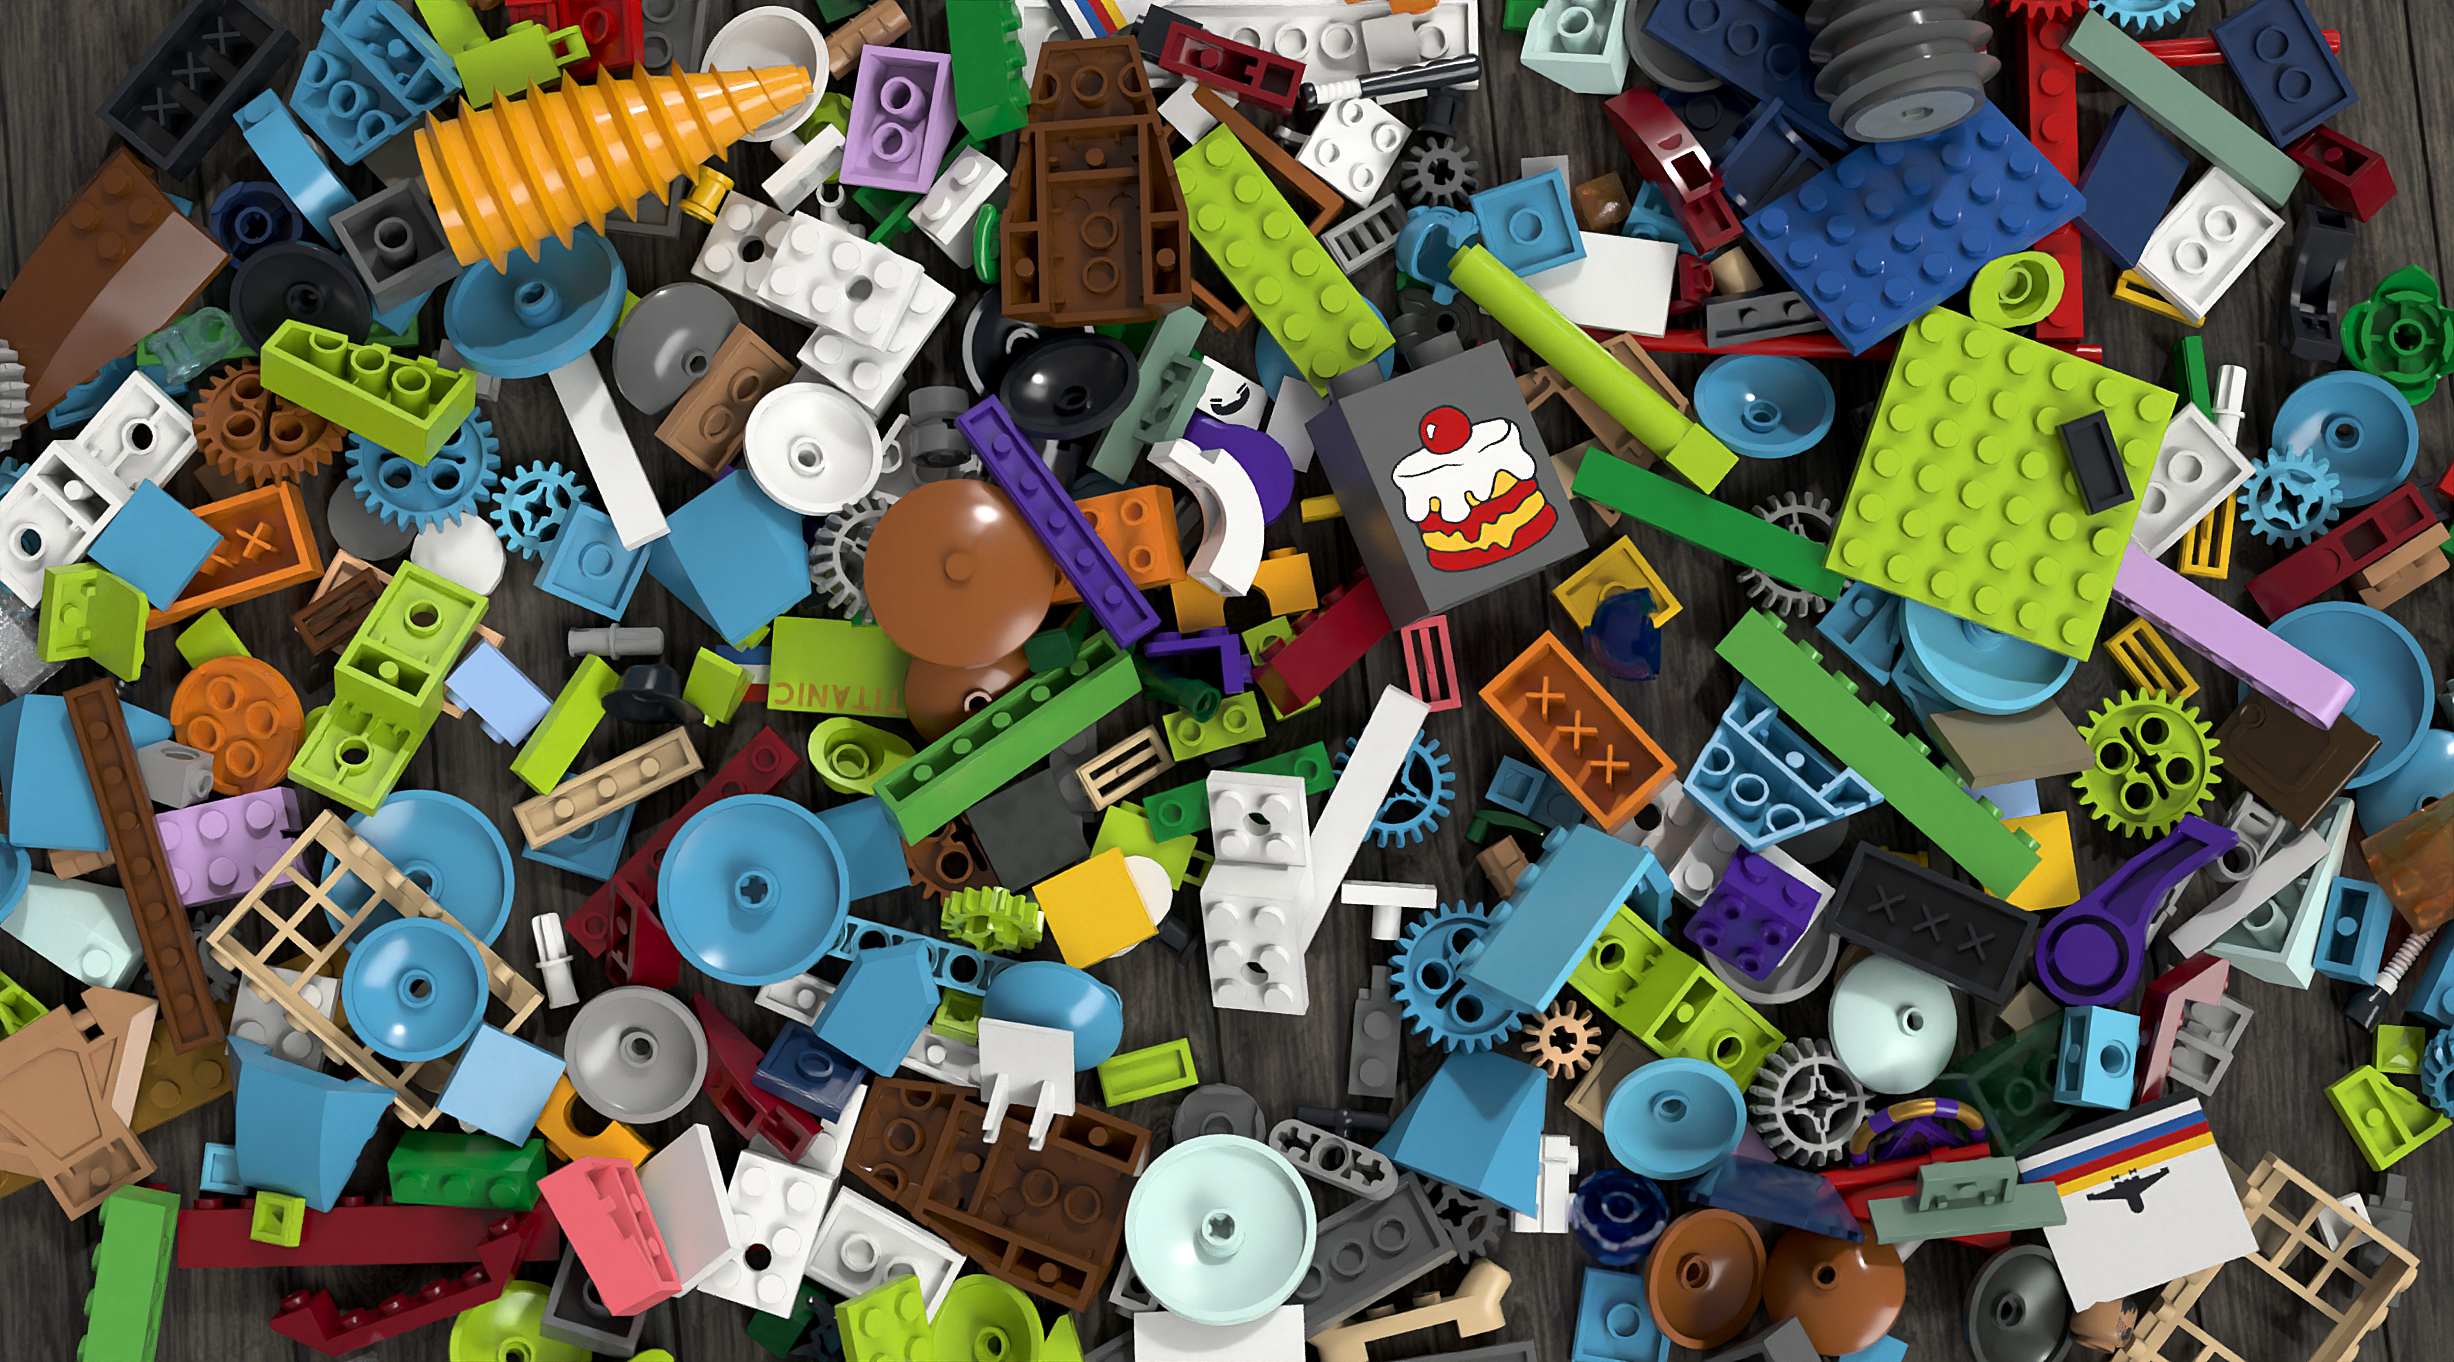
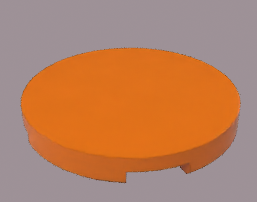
(243, 718)

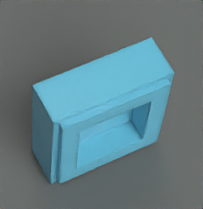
(221, 1170)

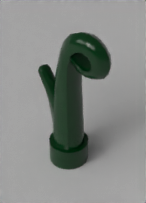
(1193, 697)

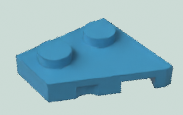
(1864, 629)

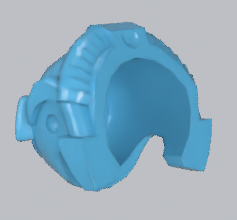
(1431, 242)

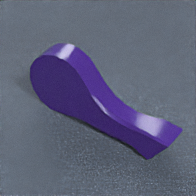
(1257, 454)
(2099, 943)

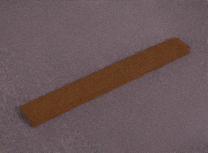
(144, 866)

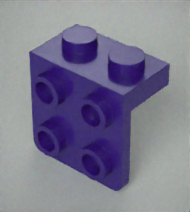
(1212, 640)
(1753, 914)

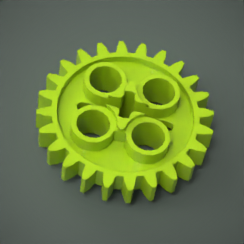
(2179, 738)

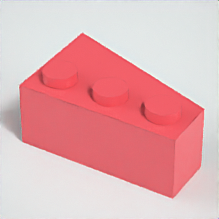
(612, 1232)

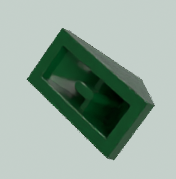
(780, 1333)

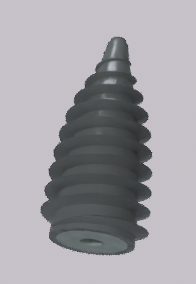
(1899, 65)

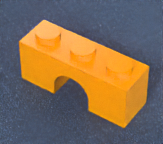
(1282, 580)
(567, 1141)

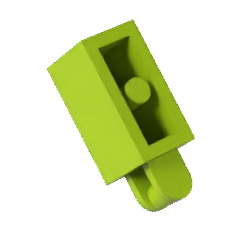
(511, 59)
(1133, 833)

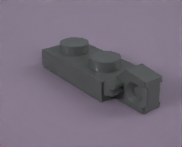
(1067, 758)
(1375, 1038)
(2390, 1215)

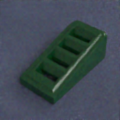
(1058, 638)

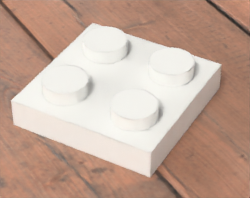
(265, 1022)

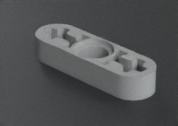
(1322, 1142)

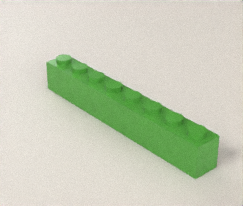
(1880, 755)

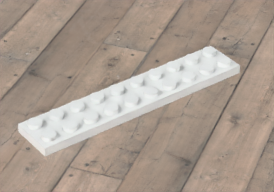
(1312, 32)

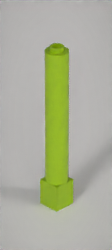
(1592, 369)

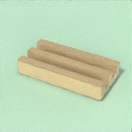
(1090, 787)

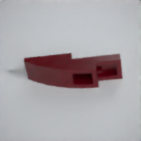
(1678, 165)
(2340, 552)
(746, 1106)

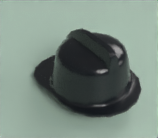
(650, 697)

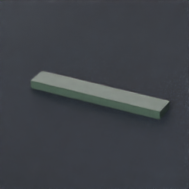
(2182, 108)

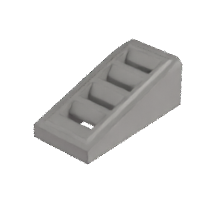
(1342, 249)

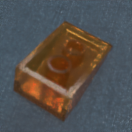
(2417, 864)

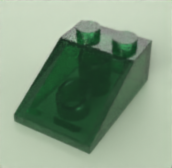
(2012, 1087)

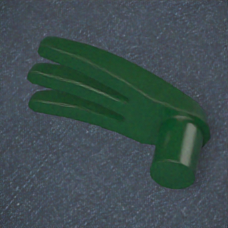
(1505, 823)

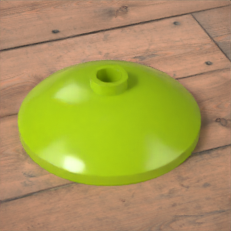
(980, 1313)
(510, 1327)

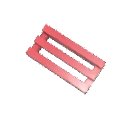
(1448, 662)

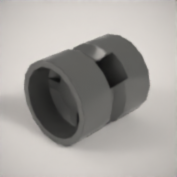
(936, 439)

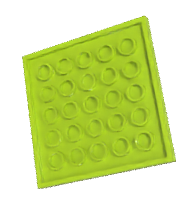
(1970, 489)

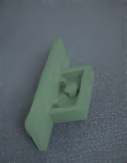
(1165, 395)
(1966, 1201)

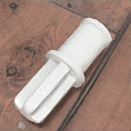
(2228, 400)
(554, 960)

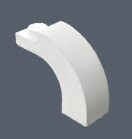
(1230, 511)

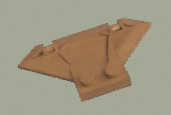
(74, 1098)

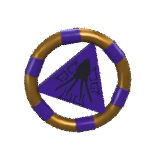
(1915, 1130)

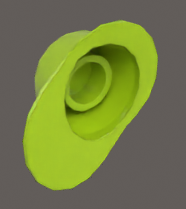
(2016, 289)
(855, 754)

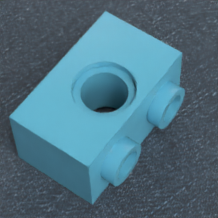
(2081, 1075)

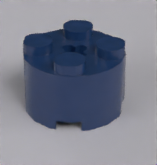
(246, 207)

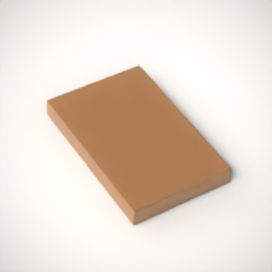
(713, 412)

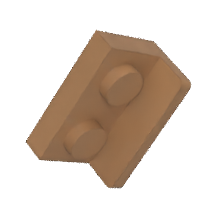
(2401, 568)

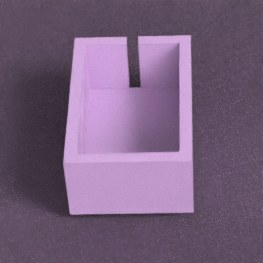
(231, 844)

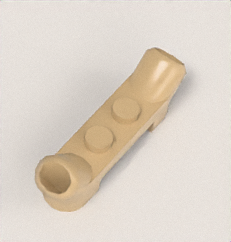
(1473, 1308)

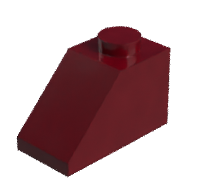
(2343, 172)

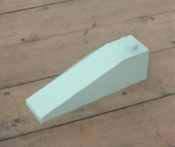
(1579, 45)
(79, 929)
(2283, 933)

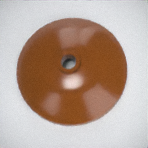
(940, 697)
(1721, 1283)
(1850, 1310)

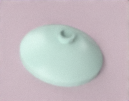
(1872, 1030)

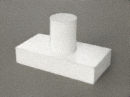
(803, 166)
(1387, 902)

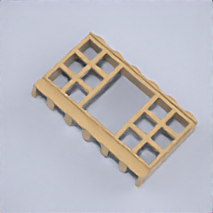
(406, 898)
(2255, 1195)

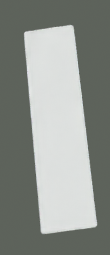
(2250, 893)

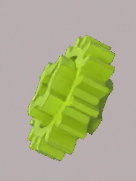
(992, 920)

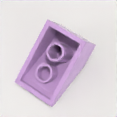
(899, 119)

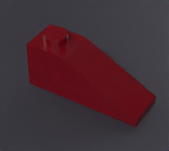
(1232, 68)
(637, 944)

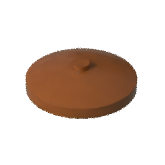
(957, 575)

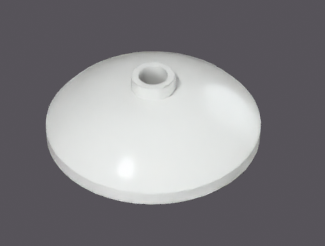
(769, 39)
(825, 430)

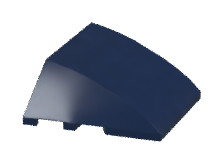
(1775, 1195)

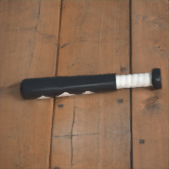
(1408, 78)

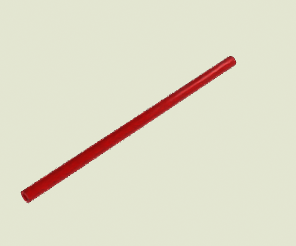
(1796, 345)

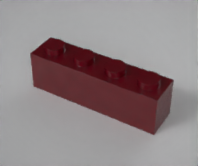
(1322, 644)

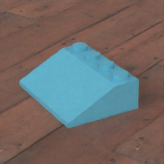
(1552, 917)

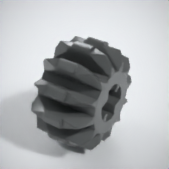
(1455, 170)

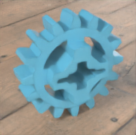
(2306, 488)
(547, 493)

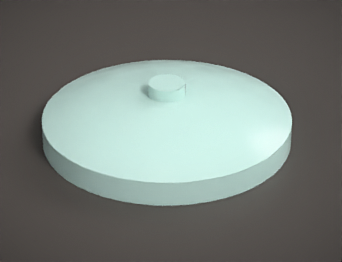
(1220, 1229)

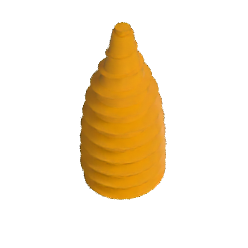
(580, 152)

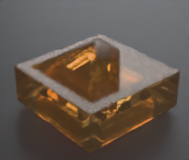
(1602, 201)

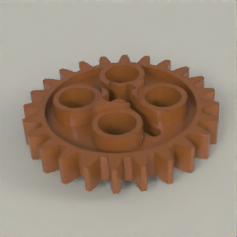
(233, 425)
(928, 857)

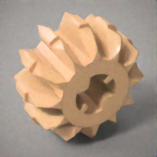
(1569, 1025)

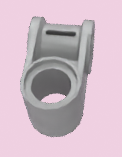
(2257, 832)

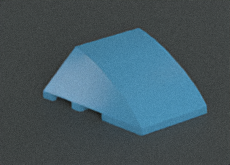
(370, 77)
(734, 557)
(45, 775)
(1767, 780)
(299, 1125)
(1476, 1128)

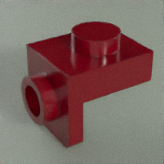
(1691, 283)

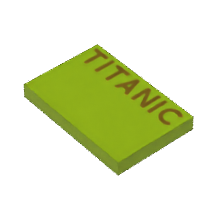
(835, 669)

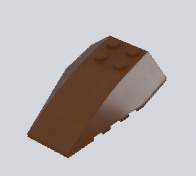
(1094, 196)
(104, 279)
(1021, 1213)

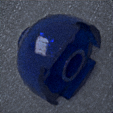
(1625, 636)
(1618, 1216)

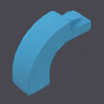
(294, 162)

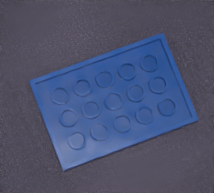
(1910, 223)

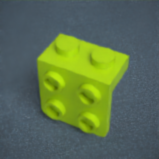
(92, 616)

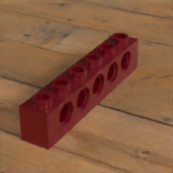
(755, 770)

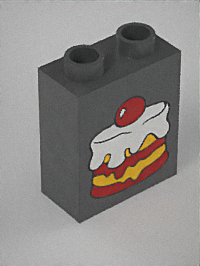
(1443, 478)

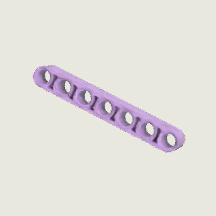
(2230, 639)

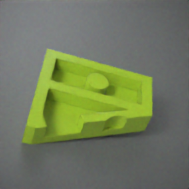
(2382, 1117)

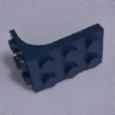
(1764, 160)

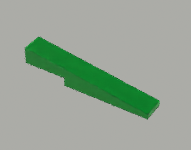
(1705, 523)

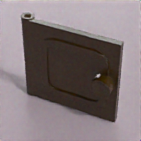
(2289, 759)

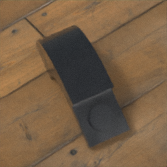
(2313, 281)

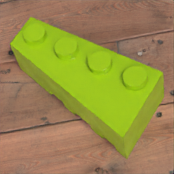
(368, 390)

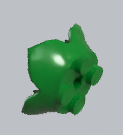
(2408, 303)

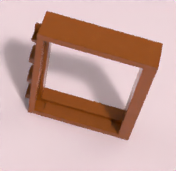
(1278, 164)

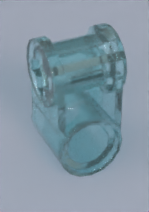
(186, 346)

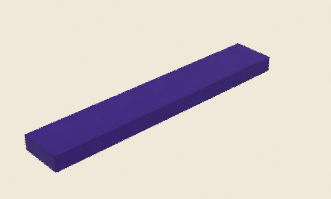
(1057, 522)

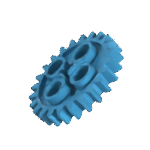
(421, 499)
(1433, 948)

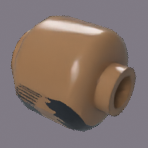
(2105, 1324)

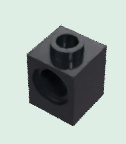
(1153, 30)

